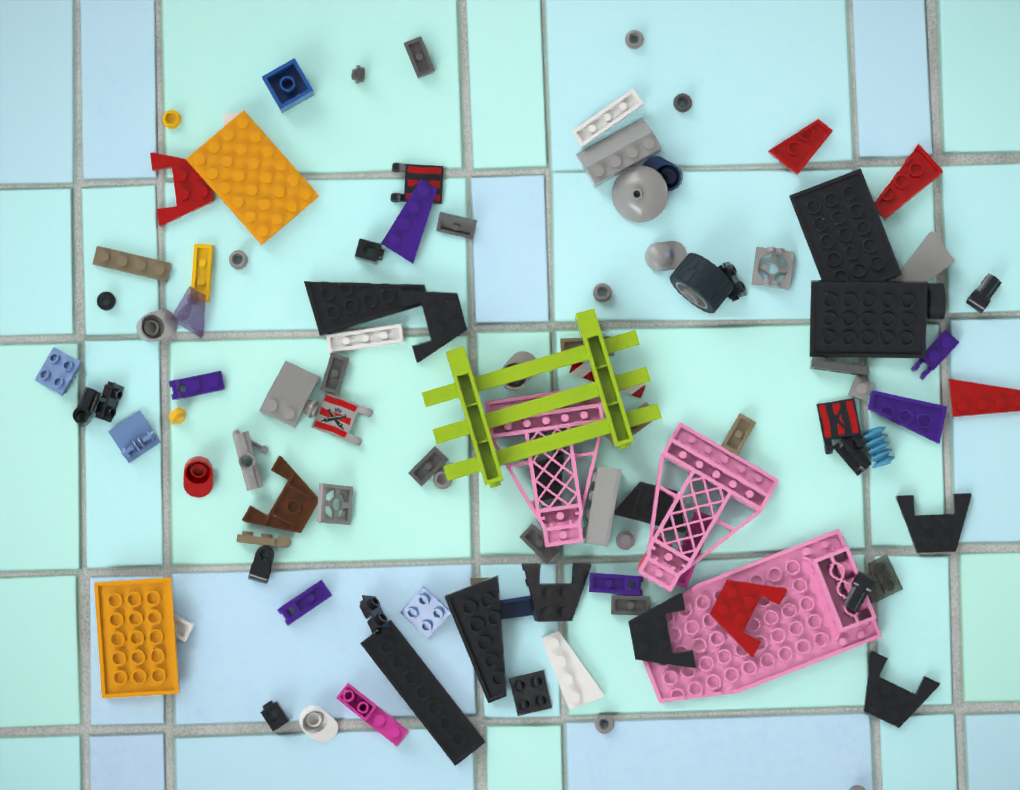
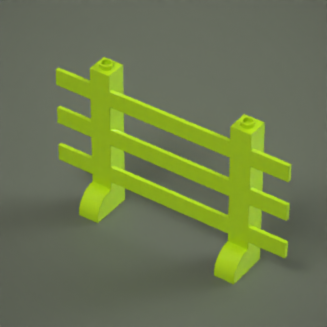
(605, 387)

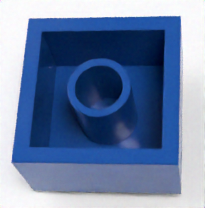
(288, 85)

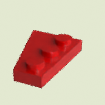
(801, 147)

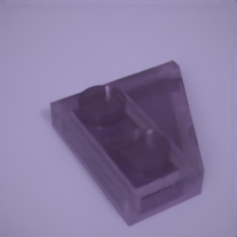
(191, 312)

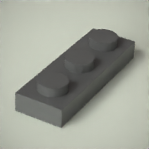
(839, 366)

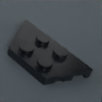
(639, 506)

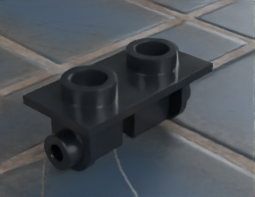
(739, 287)
(112, 393)
(854, 458)
(371, 607)

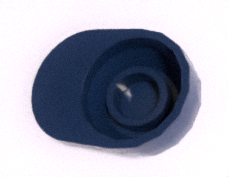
(671, 172)

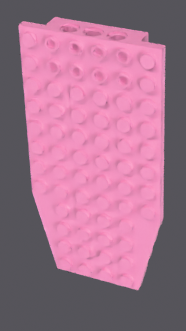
(792, 635)

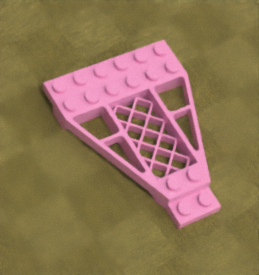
(717, 468)
(561, 523)

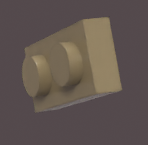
(738, 434)

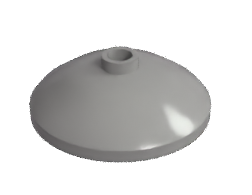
(652, 191)

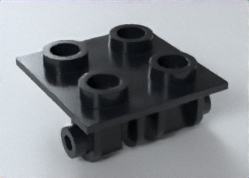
(530, 693)

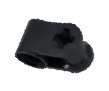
(260, 568)

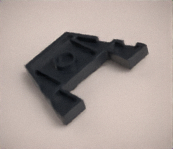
(442, 317)
(938, 531)
(555, 600)
(652, 638)
(889, 700)

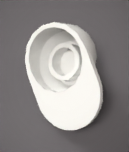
(318, 723)

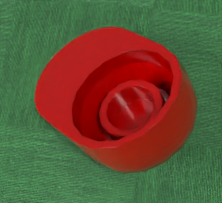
(198, 476)

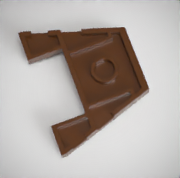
(292, 506)

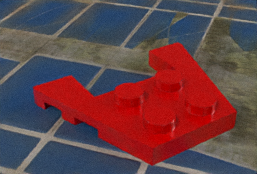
(189, 187)
(736, 606)

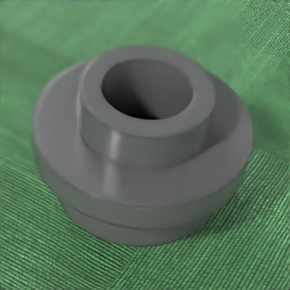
(358, 74)
(686, 98)

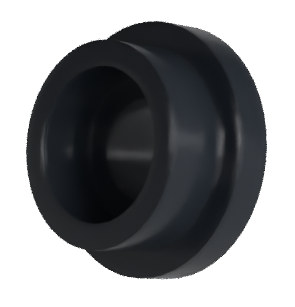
(112, 301)

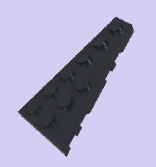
(351, 304)
(479, 623)

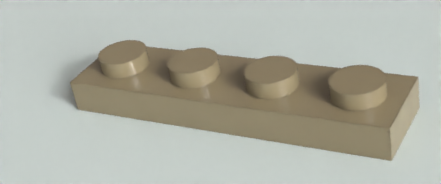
(132, 263)

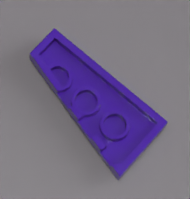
(409, 225)
(915, 415)

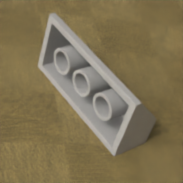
(619, 152)
(602, 506)

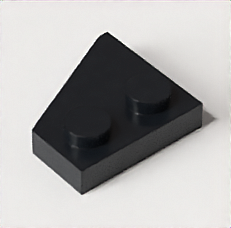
(545, 479)

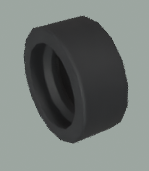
(936, 301)

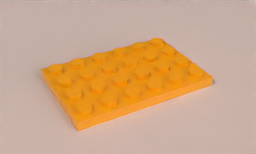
(252, 177)
(136, 637)

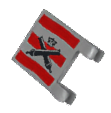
(338, 417)

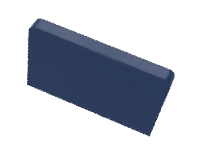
(516, 607)

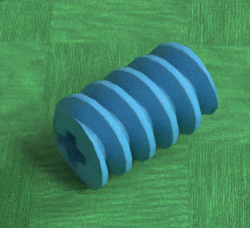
(878, 446)

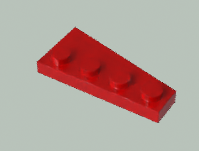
(913, 177)
(981, 399)

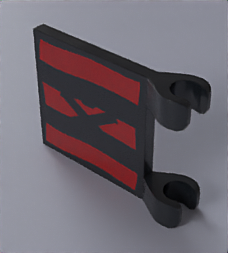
(413, 174)
(839, 421)

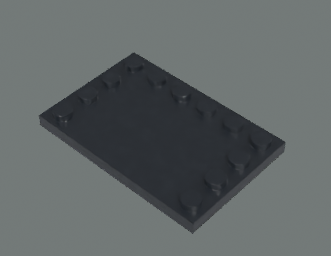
(845, 230)
(868, 319)

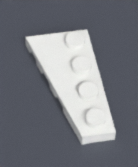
(572, 676)

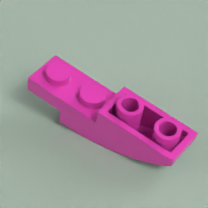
(372, 714)

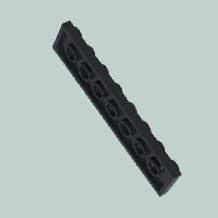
(423, 693)

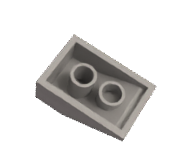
(289, 394)

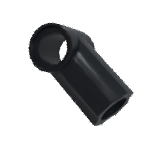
(981, 296)
(86, 404)
(861, 587)

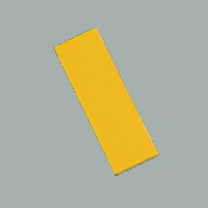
(202, 269)

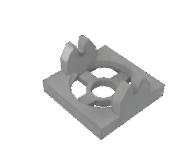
(761, 252)
(347, 493)

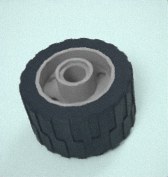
(701, 282)

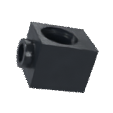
(361, 248)
(274, 724)

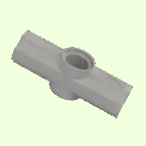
(250, 473)

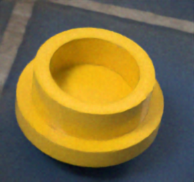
(171, 119)
(177, 416)

